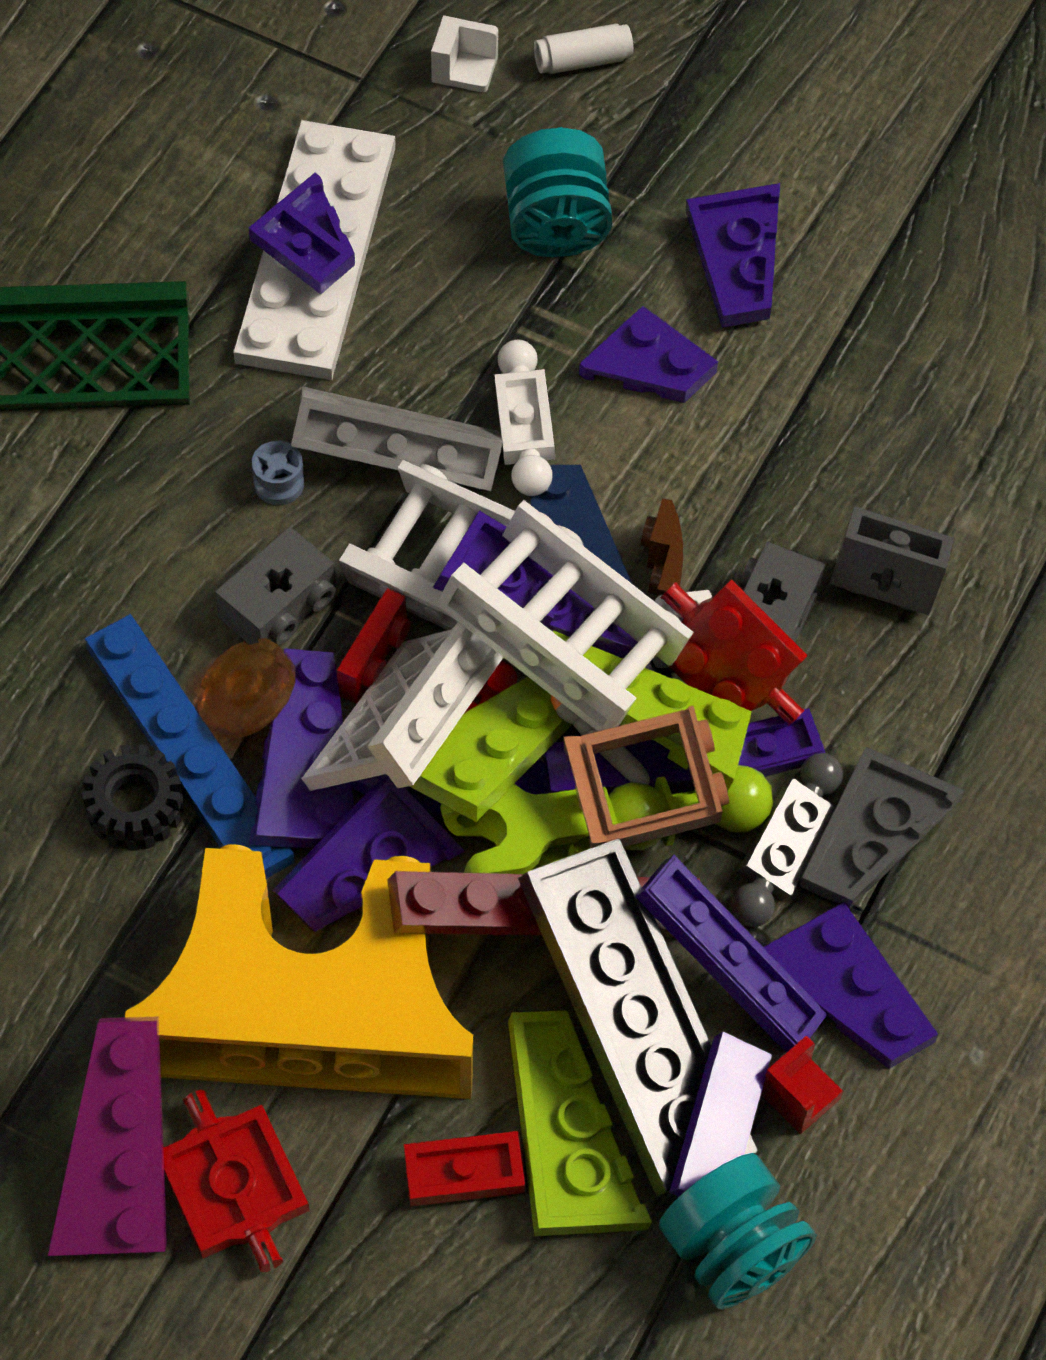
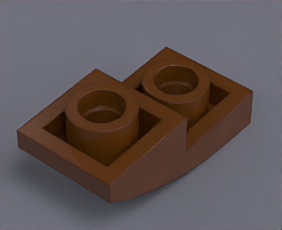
(665, 546)

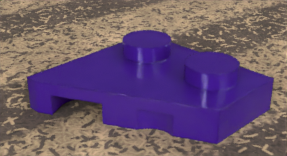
(306, 236)
(651, 359)

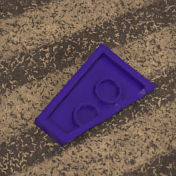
(737, 250)
(378, 827)
(854, 986)

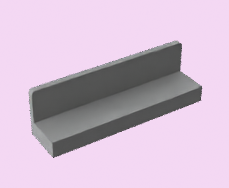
(391, 434)

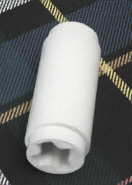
(583, 48)

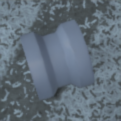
(271, 461)

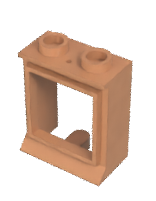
(696, 741)

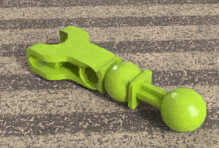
(551, 826)

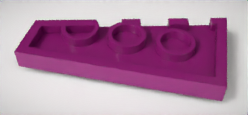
(116, 1157)

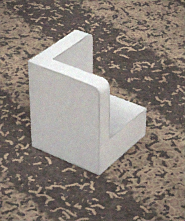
(464, 54)

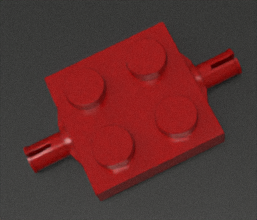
(735, 650)
(233, 1181)

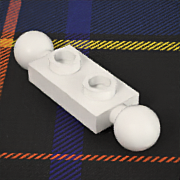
(524, 417)

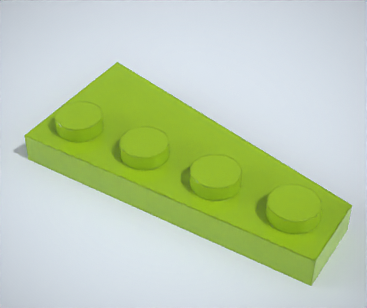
(665, 695)
(492, 749)
(569, 1150)

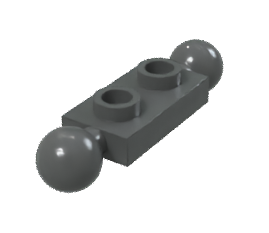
(787, 840)

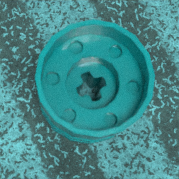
(557, 192)
(730, 1221)

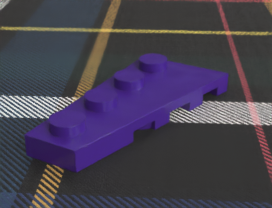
(485, 543)
(286, 807)

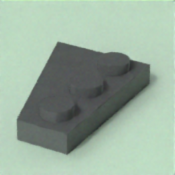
(875, 825)

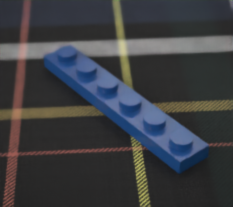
(181, 734)

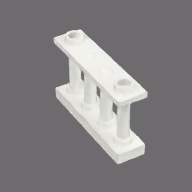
(377, 571)
(537, 650)

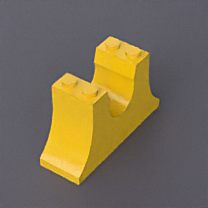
(294, 1019)

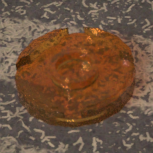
(246, 688)

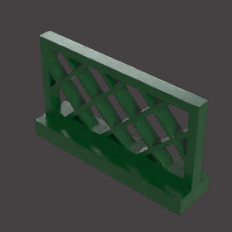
(96, 307)

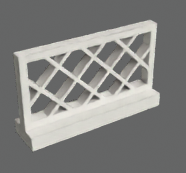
(407, 710)

